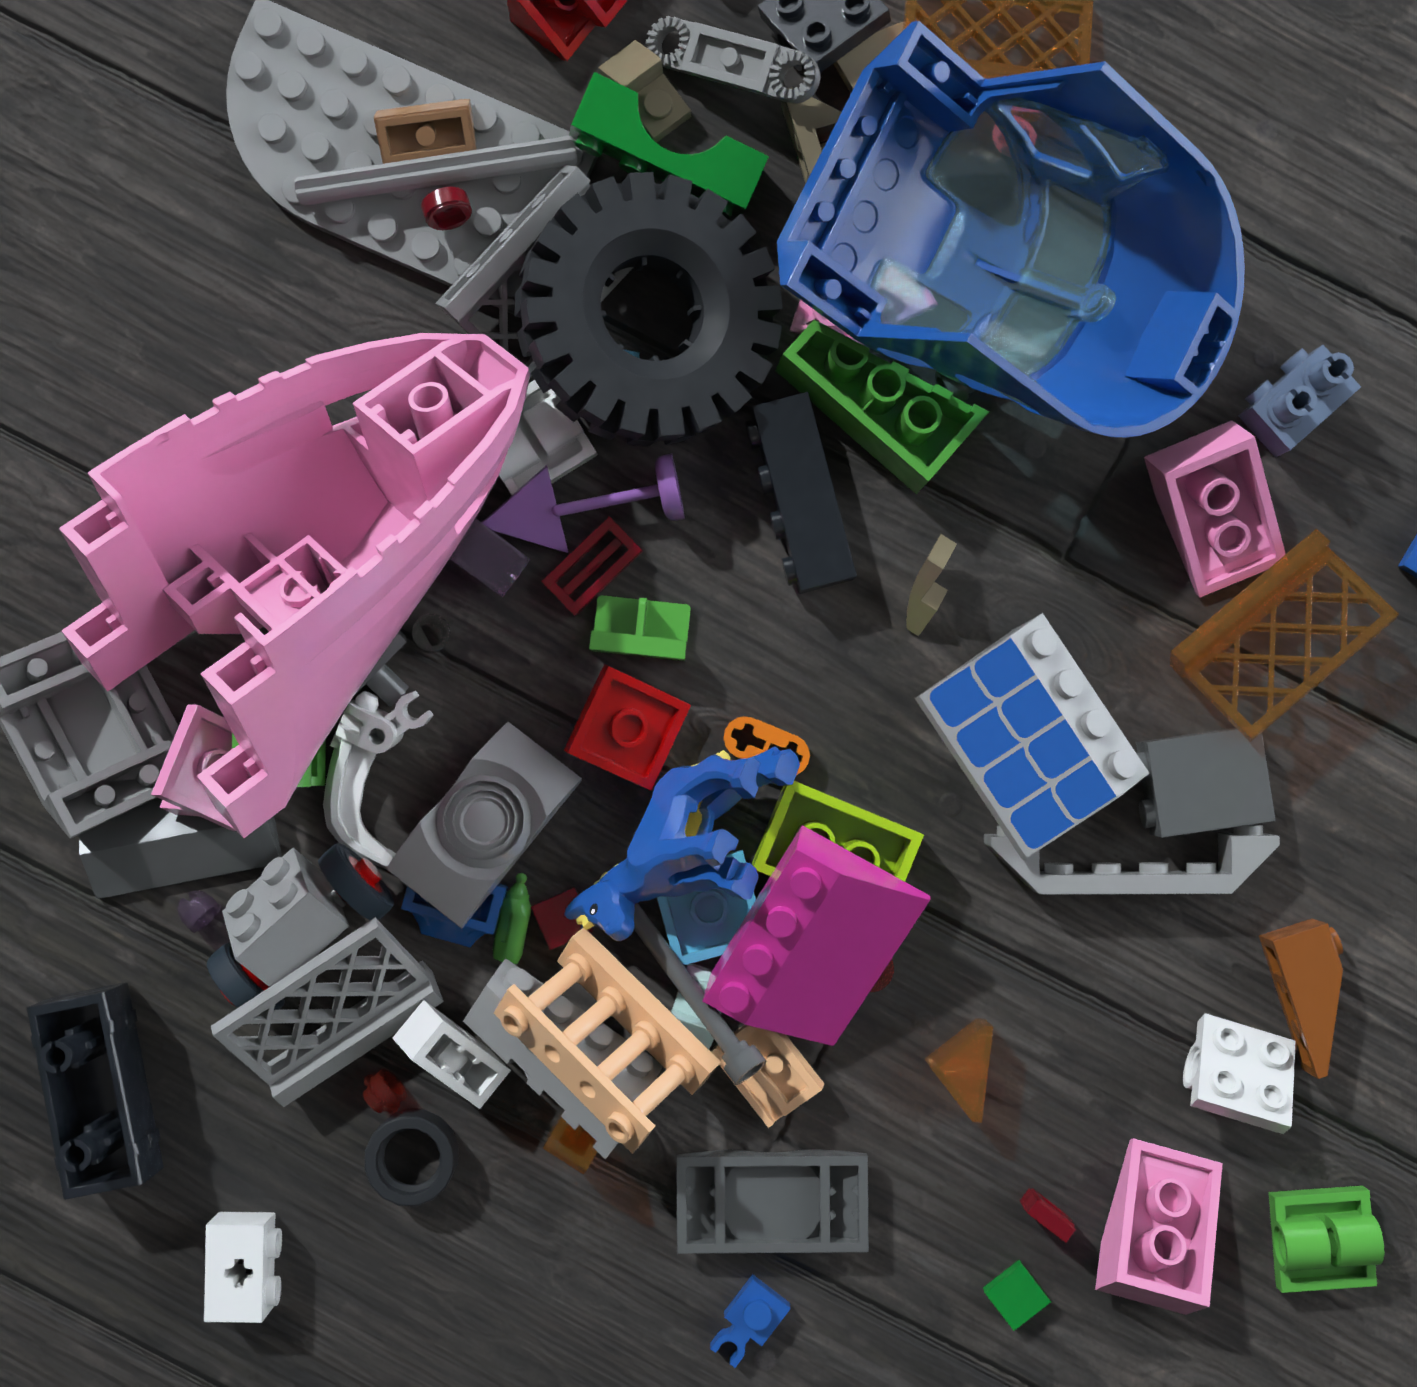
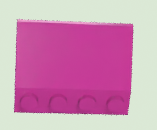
(813, 942)

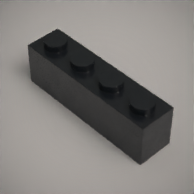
(802, 493)

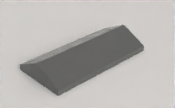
(162, 849)

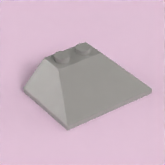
(78, 744)

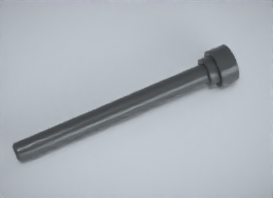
(740, 1058)

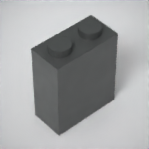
(1204, 783)

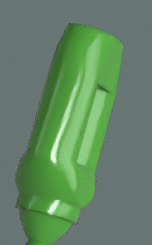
(513, 922)

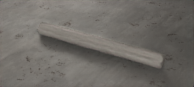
(436, 170)

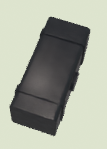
(95, 1090)

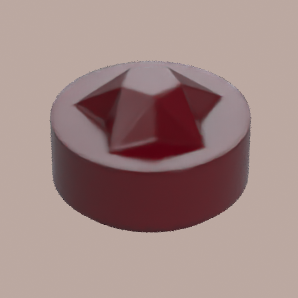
(446, 208)

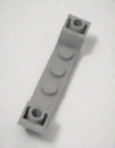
(1238, 858)

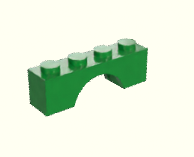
(612, 125)

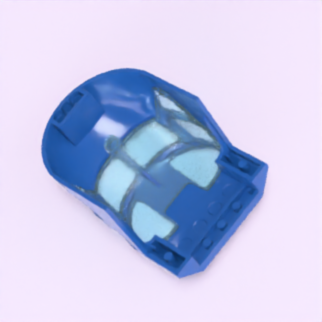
(1021, 237)

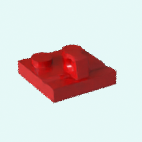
(627, 727)

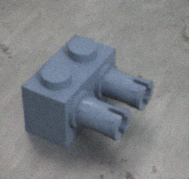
(1300, 399)

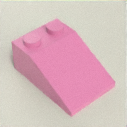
(1217, 506)
(1161, 1229)

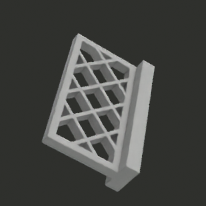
(507, 254)
(348, 1031)

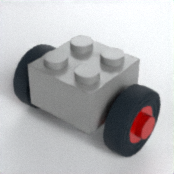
(292, 918)

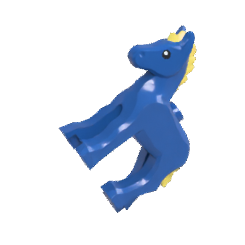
(675, 840)

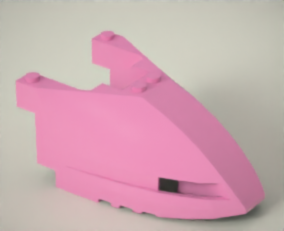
(296, 530)

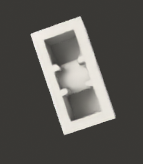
(451, 1054)
(228, 1289)

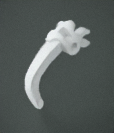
(358, 739)

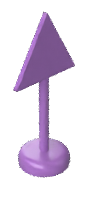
(536, 516)

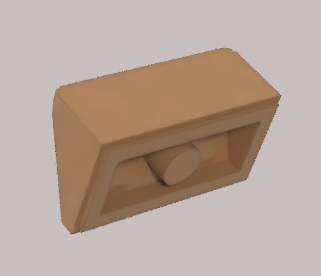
(425, 130)

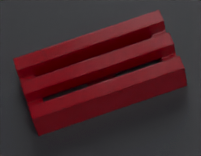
(575, 556)

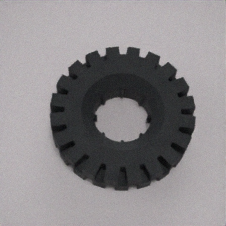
(701, 253)

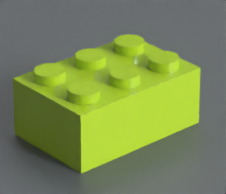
(849, 826)

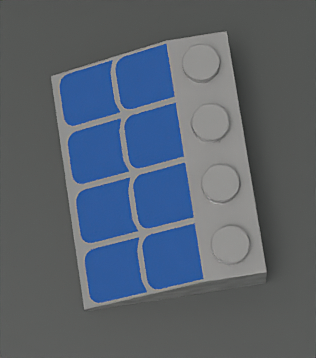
(1032, 736)

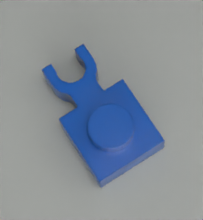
(753, 1315)

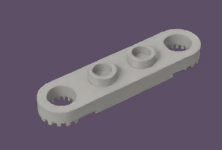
(734, 59)

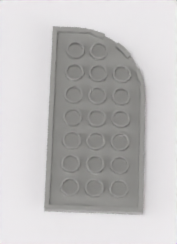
(307, 107)

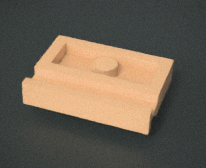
(782, 1082)

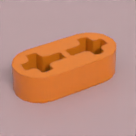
(767, 733)

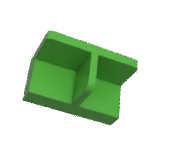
(640, 628)

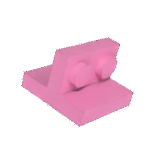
(197, 744)

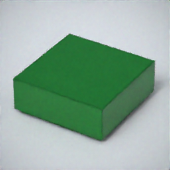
(1016, 1295)

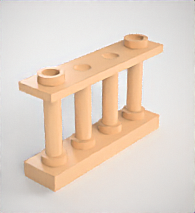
(636, 1009)

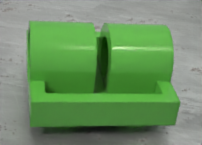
(1324, 1239)

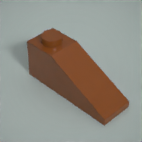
(1308, 984)

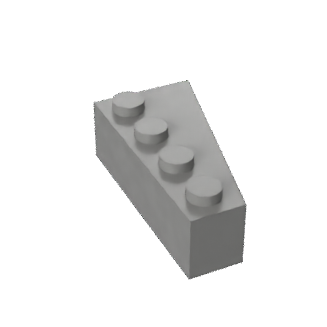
(562, 1013)

